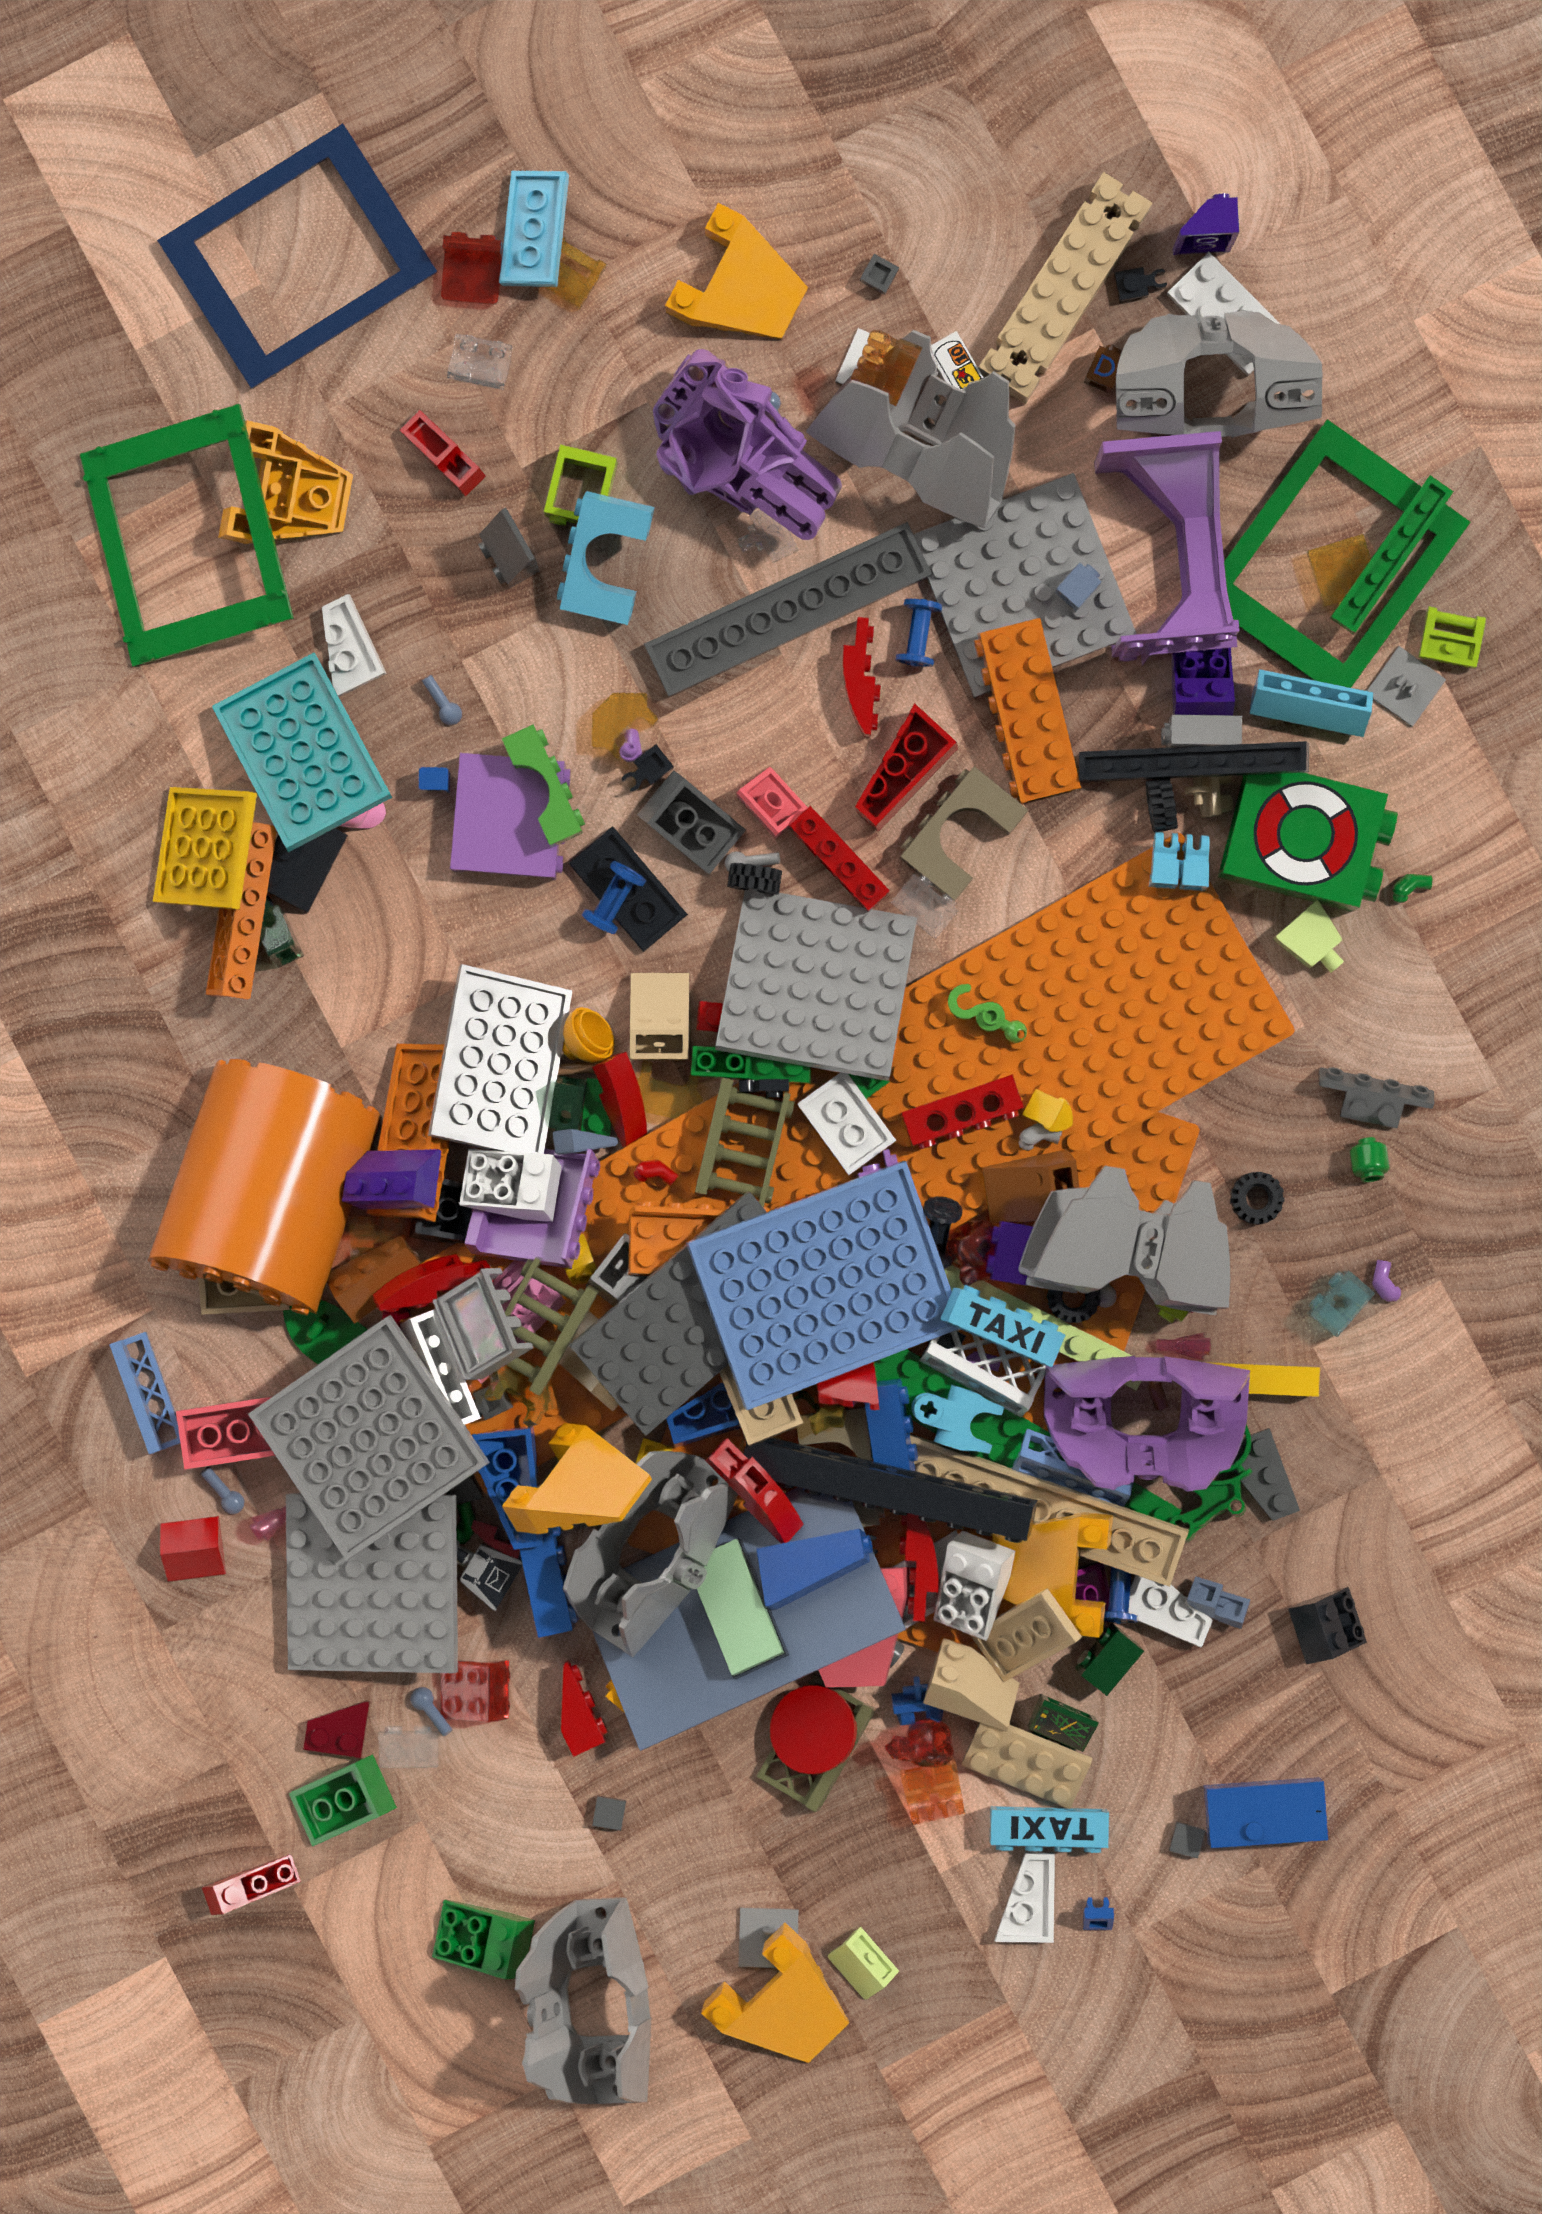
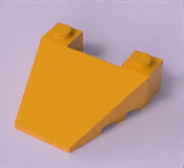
(750, 288)
(300, 489)
(586, 1486)
(1051, 1562)
(791, 2012)

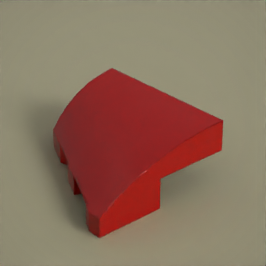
(851, 1388)

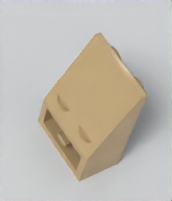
(659, 1016)

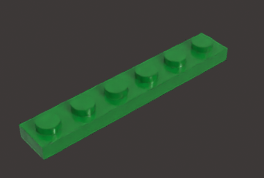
(1391, 554)

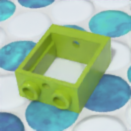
(582, 458)

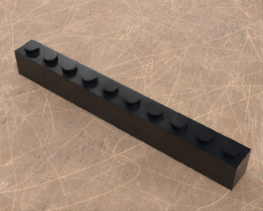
(895, 1489)

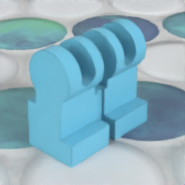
(1191, 871)

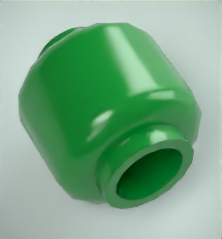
(1369, 1160)

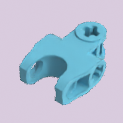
(954, 1417)

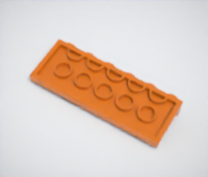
(1027, 710)
(240, 930)
(410, 1112)
(663, 1231)

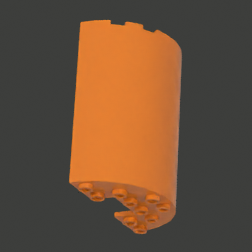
(265, 1184)

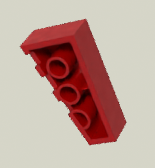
(909, 763)

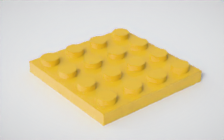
(204, 847)

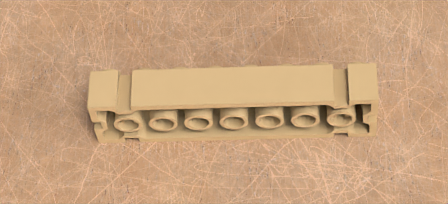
(1065, 286)

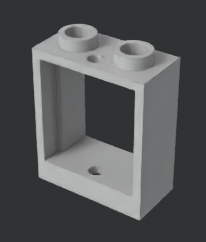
(1201, 730)

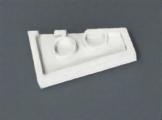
(349, 646)
(1167, 1611)
(1031, 1902)

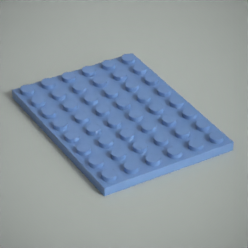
(823, 1284)

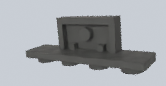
(1372, 1098)

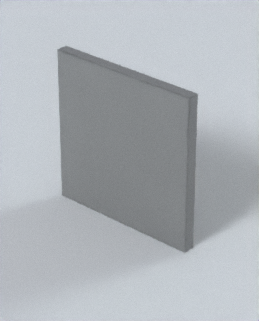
(1406, 686)
(756, 1928)

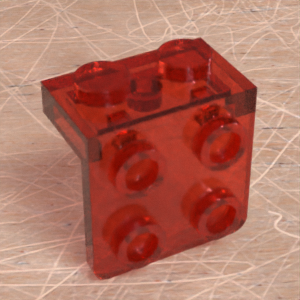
(471, 268)
(476, 1691)

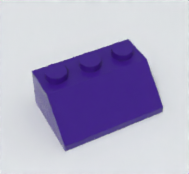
(1210, 228)
(393, 1179)

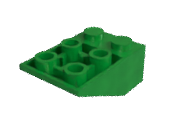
(482, 1938)

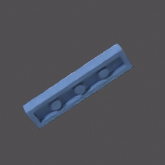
(136, 1394)
(1049, 1467)

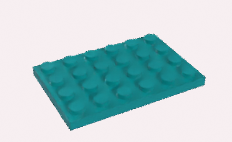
(301, 752)

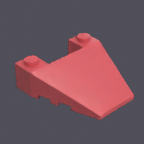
(873, 1663)

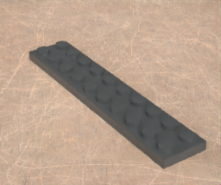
(788, 609)

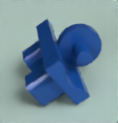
(912, 1701)

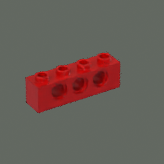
(839, 859)
(1002, 1089)

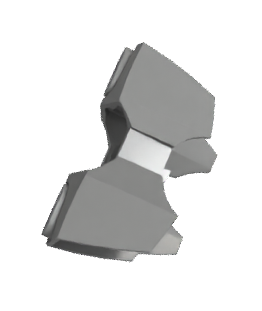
(1156, 361)
(970, 436)
(1101, 1235)
(612, 1598)
(555, 2056)

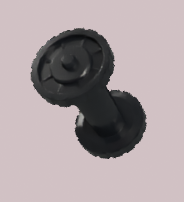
(942, 1213)

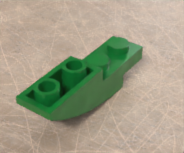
(732, 1066)

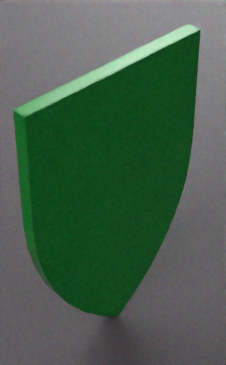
(323, 1332)

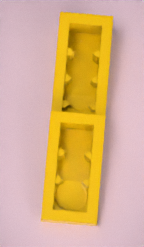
(1281, 1379)

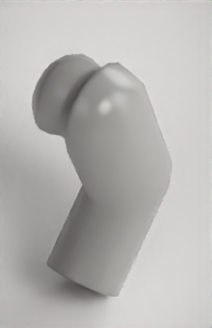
(1035, 1134)

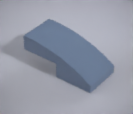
(1214, 1602)

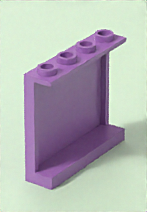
(499, 819)
(553, 1241)

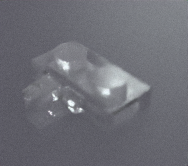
(768, 535)

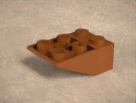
(1021, 1186)

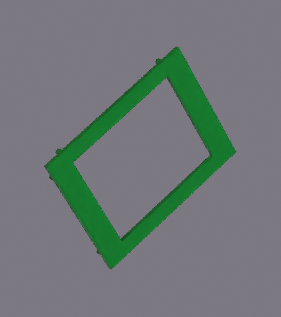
(160, 446)
(1390, 485)

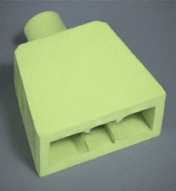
(1312, 938)

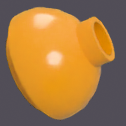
(587, 1036)

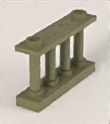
(723, 1123)
(566, 1324)

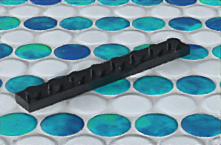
(1194, 761)

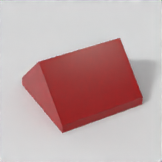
(192, 1548)

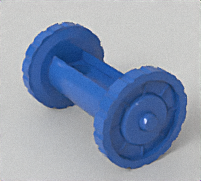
(918, 632)
(613, 898)
(1119, 1598)

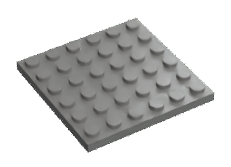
(1012, 574)
(816, 984)
(368, 1438)
(381, 1607)

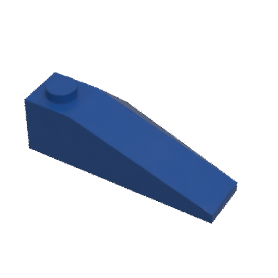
(511, 1464)

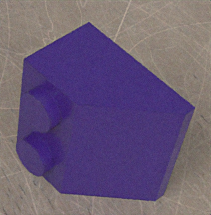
(1008, 1252)

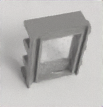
(478, 1326)

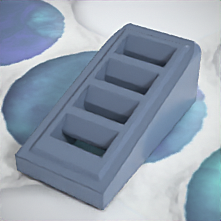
(577, 1141)

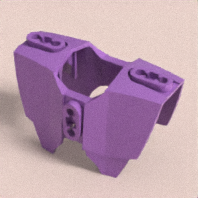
(1189, 1458)

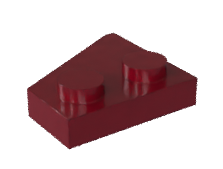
(339, 1731)

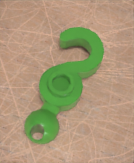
(988, 1015)

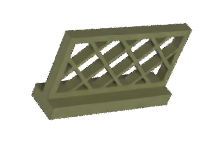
(823, 1782)

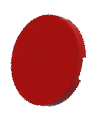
(813, 1730)

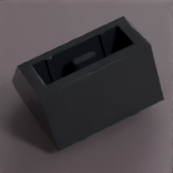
(1327, 1626)

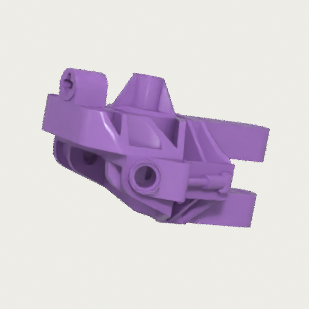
(748, 465)

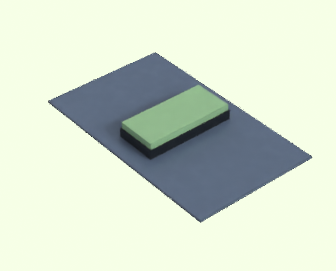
(731, 1648)

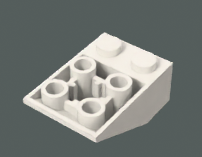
(511, 1183)
(973, 1584)

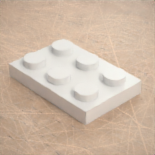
(846, 1122)

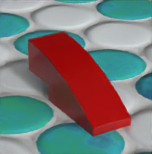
(443, 453)
(622, 1098)

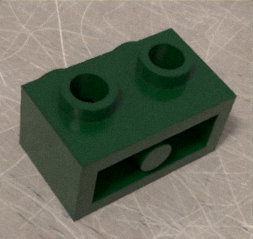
(1108, 1659)

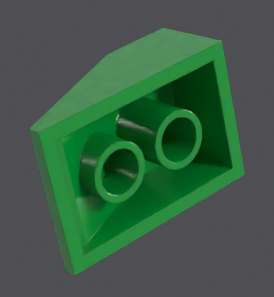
(342, 1800)

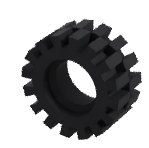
(1161, 805)
(754, 877)
(1274, 1192)
(1073, 1315)

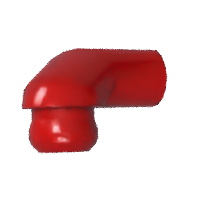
(652, 1169)

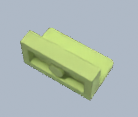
(863, 1964)

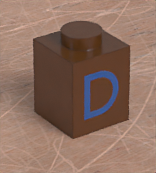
(1104, 368)

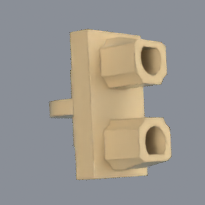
(1207, 795)

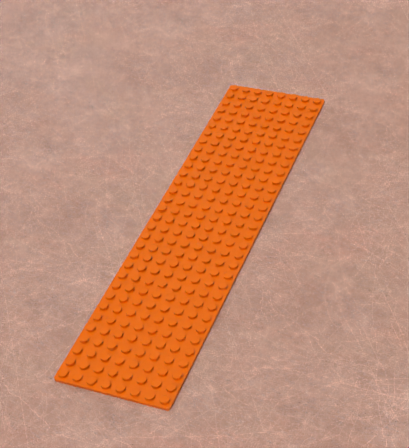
(1124, 1012)

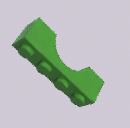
(528, 752)

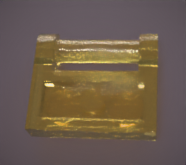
(571, 284)

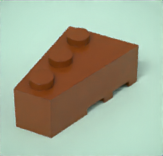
(360, 1278)

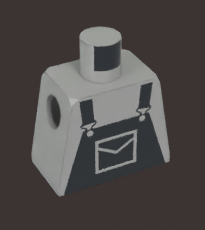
(488, 1573)

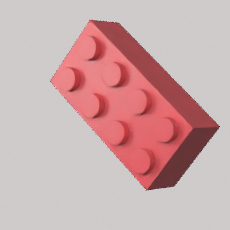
(221, 1434)

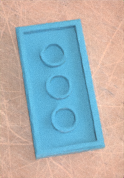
(534, 228)

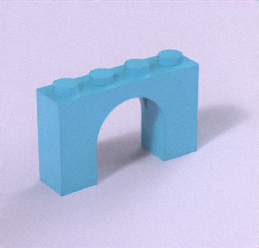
(581, 590)

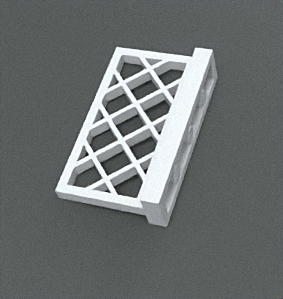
(981, 1379)

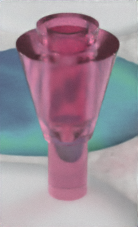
(1192, 1345)
(268, 1523)

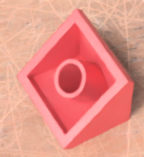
(771, 802)

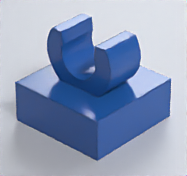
(1098, 1918)

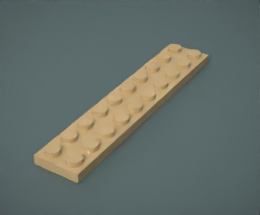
(1137, 1540)

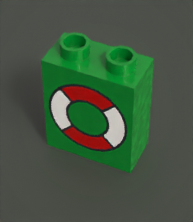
(1308, 838)

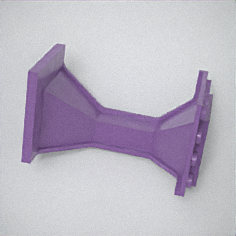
(1183, 482)

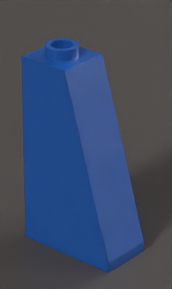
(807, 1564)

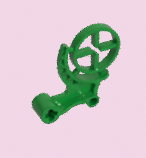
(1218, 1497)

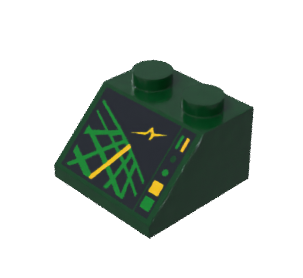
(1062, 1723)

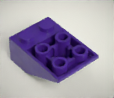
(1203, 682)

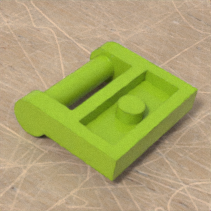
(1448, 646)

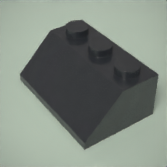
(302, 872)

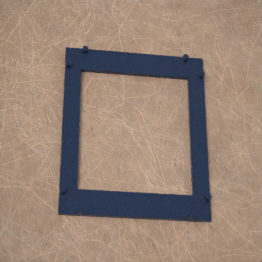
(375, 204)

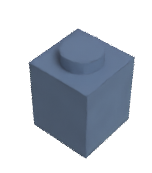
(1078, 586)

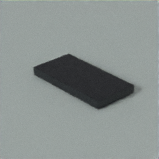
(649, 908)

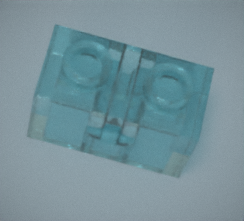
(1337, 1319)

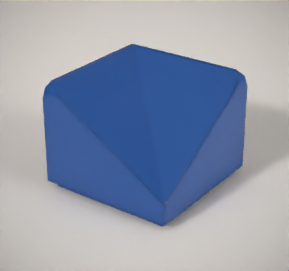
(434, 778)

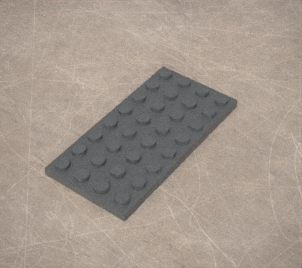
(661, 1336)

